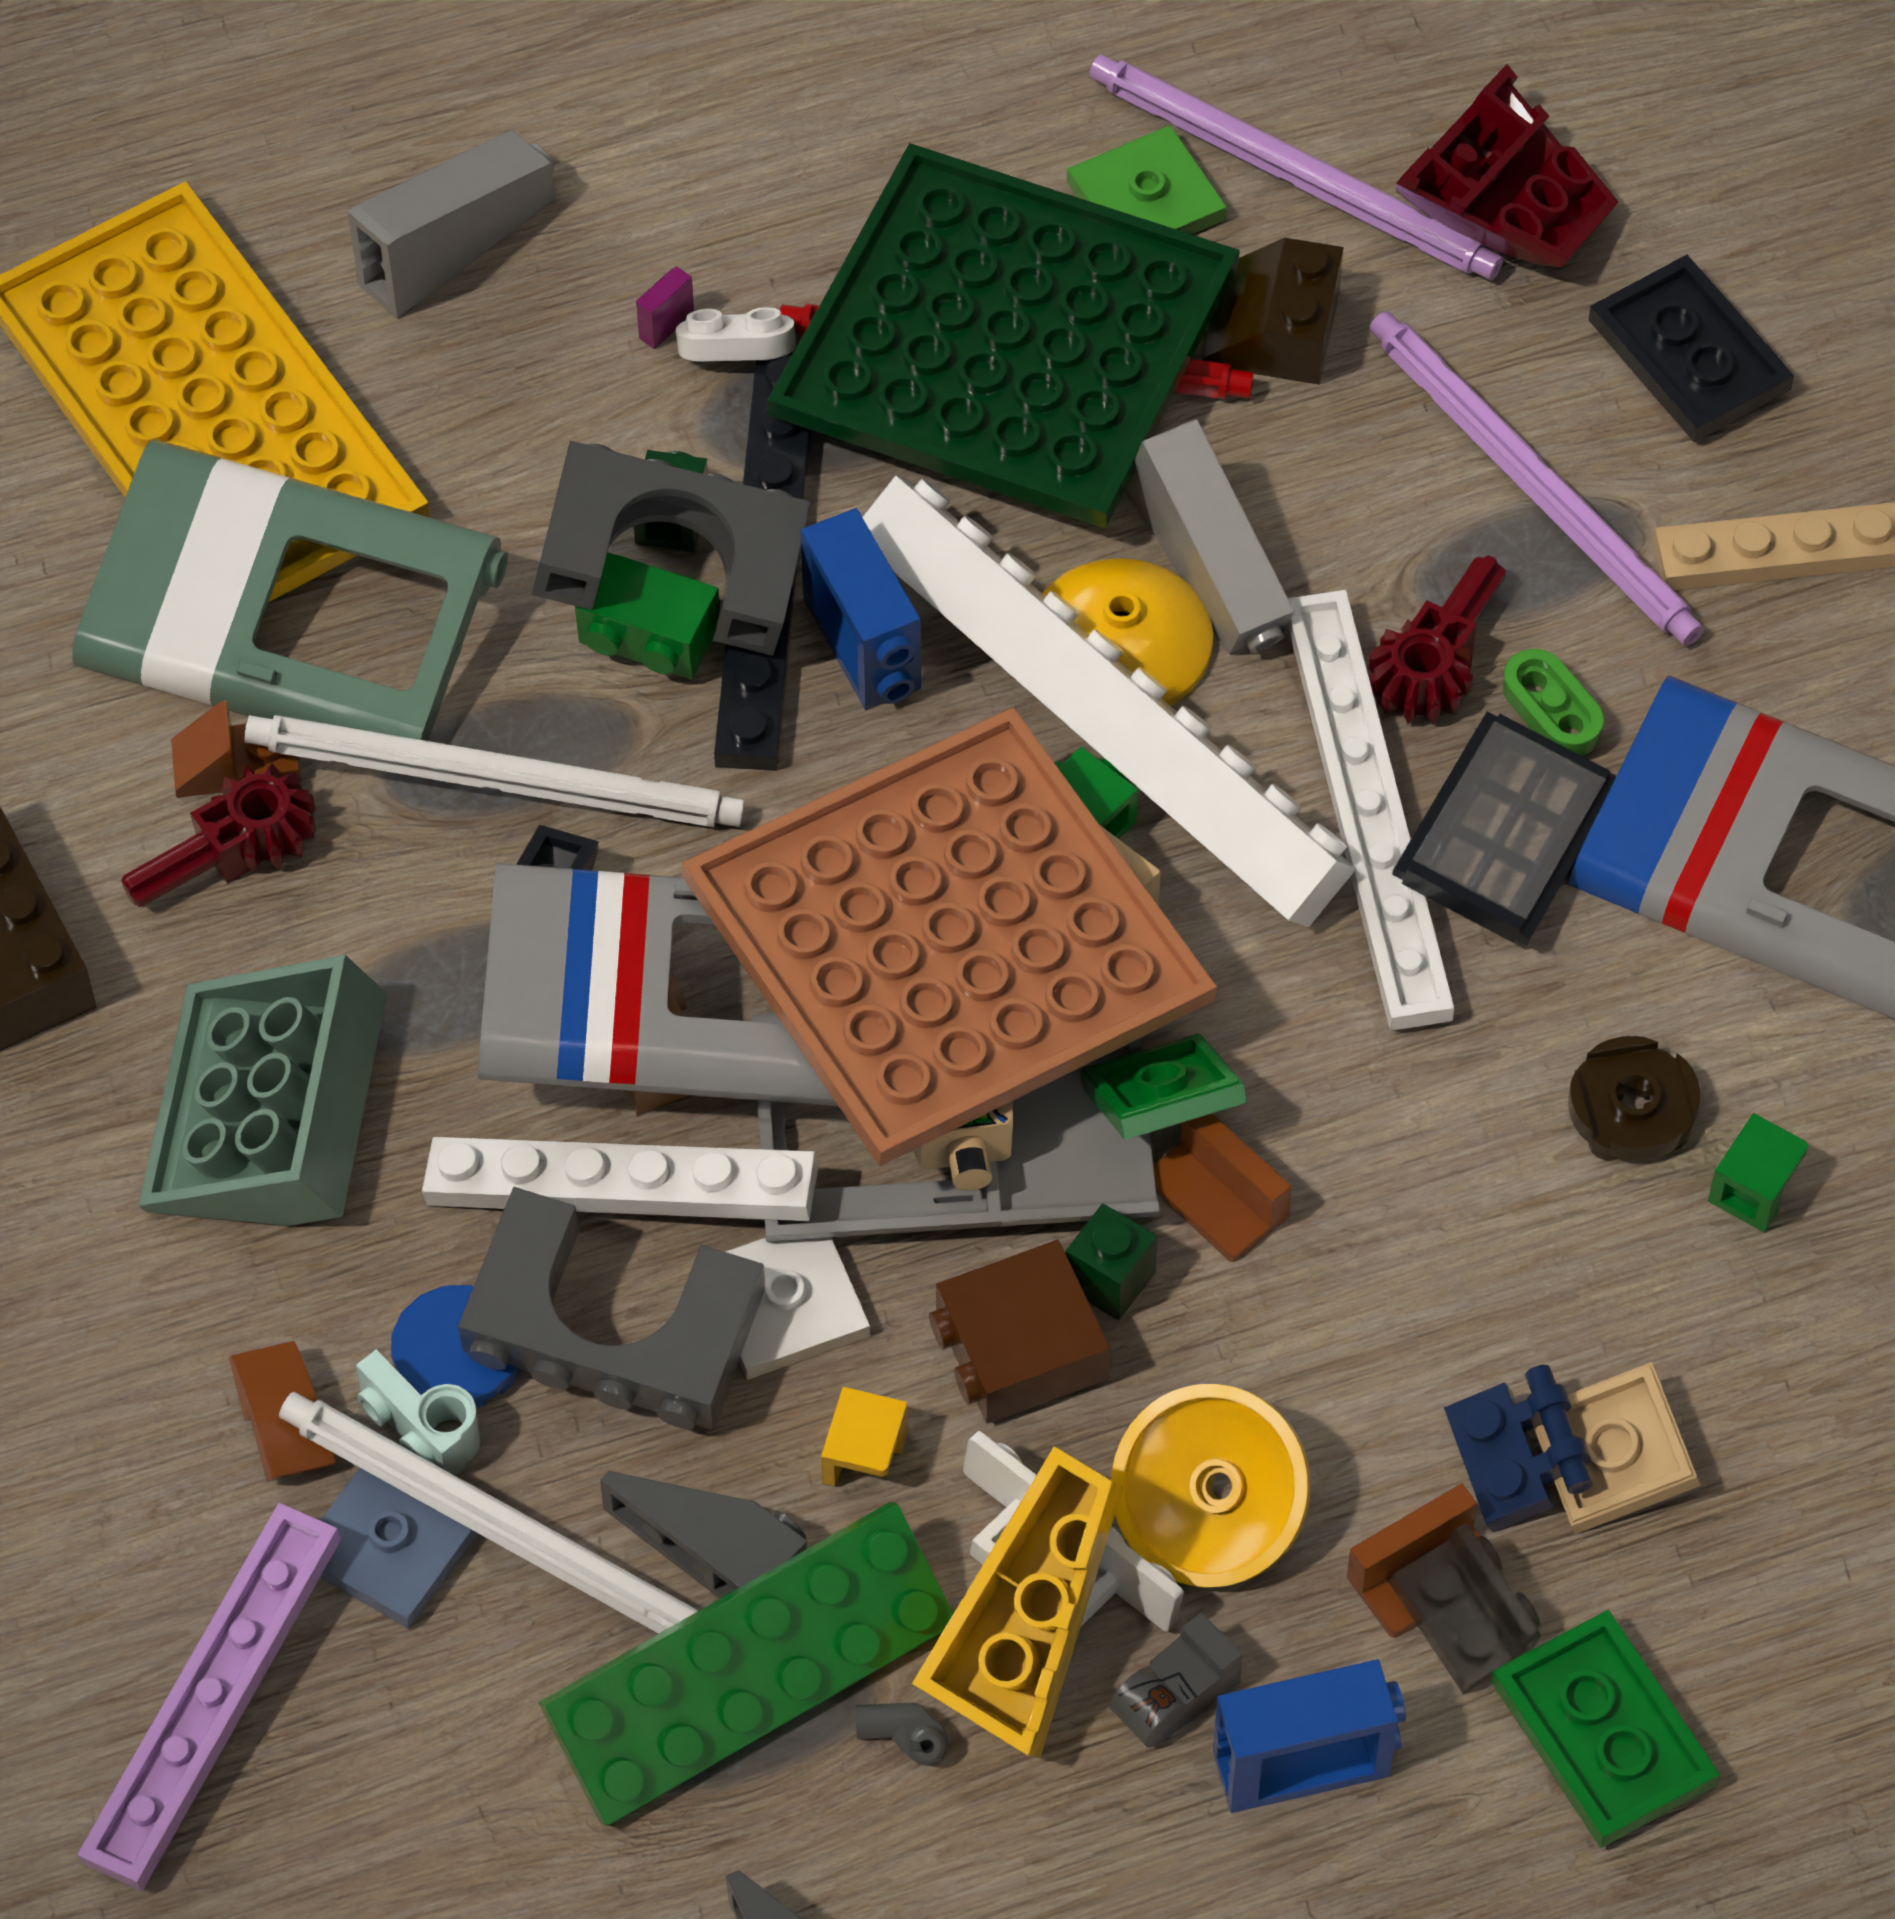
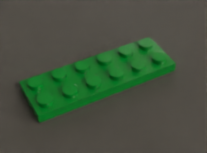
(747, 1663)

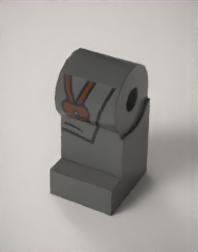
(1178, 1682)

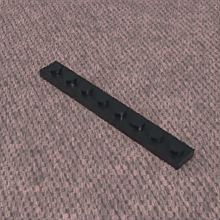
(752, 680)

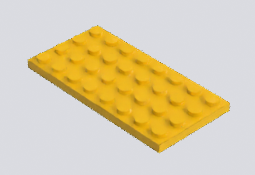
(178, 341)

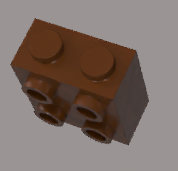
(1020, 1332)

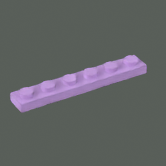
(209, 1697)

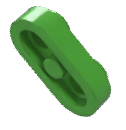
(1558, 705)

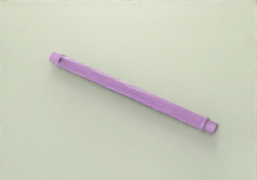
(1295, 166)
(1537, 479)

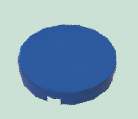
(430, 1351)

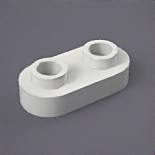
(738, 337)

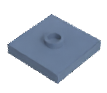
(391, 1547)

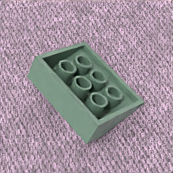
(266, 1095)

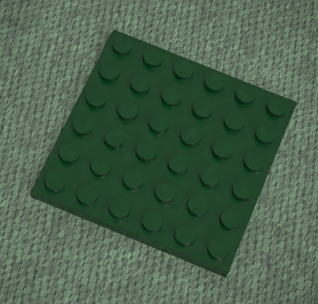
(1004, 334)

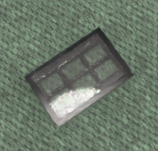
(1505, 828)

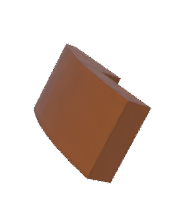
(263, 1384)

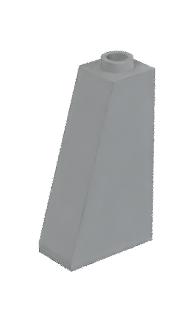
(446, 219)
(1209, 537)

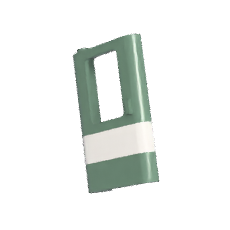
(198, 569)

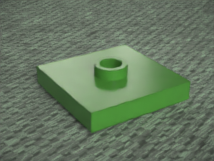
(1151, 181)

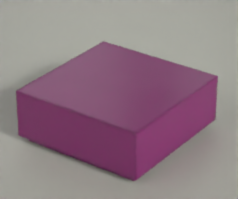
(664, 306)

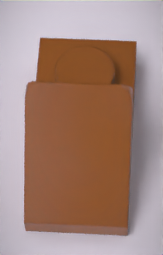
(216, 750)

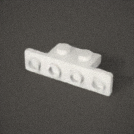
(1121, 1570)

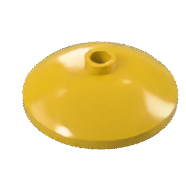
(1166, 621)
(1169, 1474)

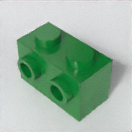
(650, 617)

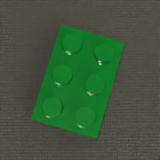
(1605, 1728)

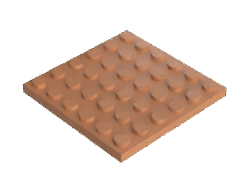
(947, 934)

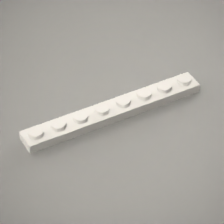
(1368, 810)

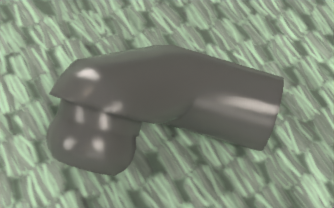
(907, 1726)

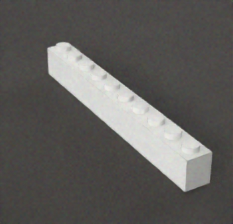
(1107, 703)

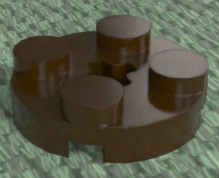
(1625, 1132)

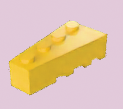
(1023, 1612)

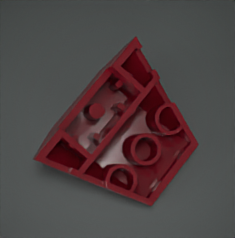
(1509, 180)

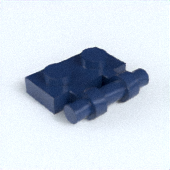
(1499, 1453)

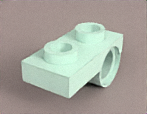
(392, 1399)

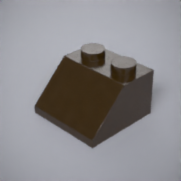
(1278, 311)

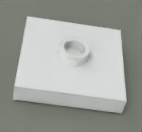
(804, 1305)

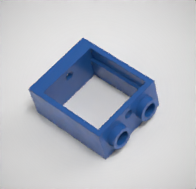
(861, 609)
(1307, 1735)

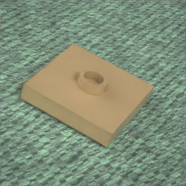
(1631, 1445)

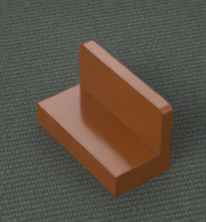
(1222, 1187)
(1400, 1544)

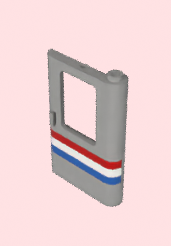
(585, 995)

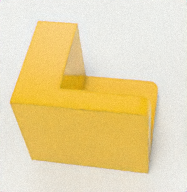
(863, 1434)

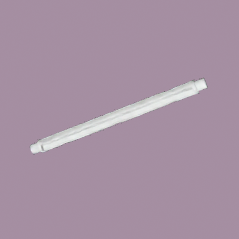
(494, 770)
(484, 1514)

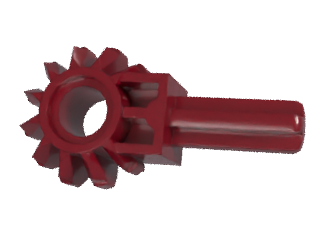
(1437, 643)
(230, 835)

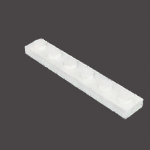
(624, 1177)

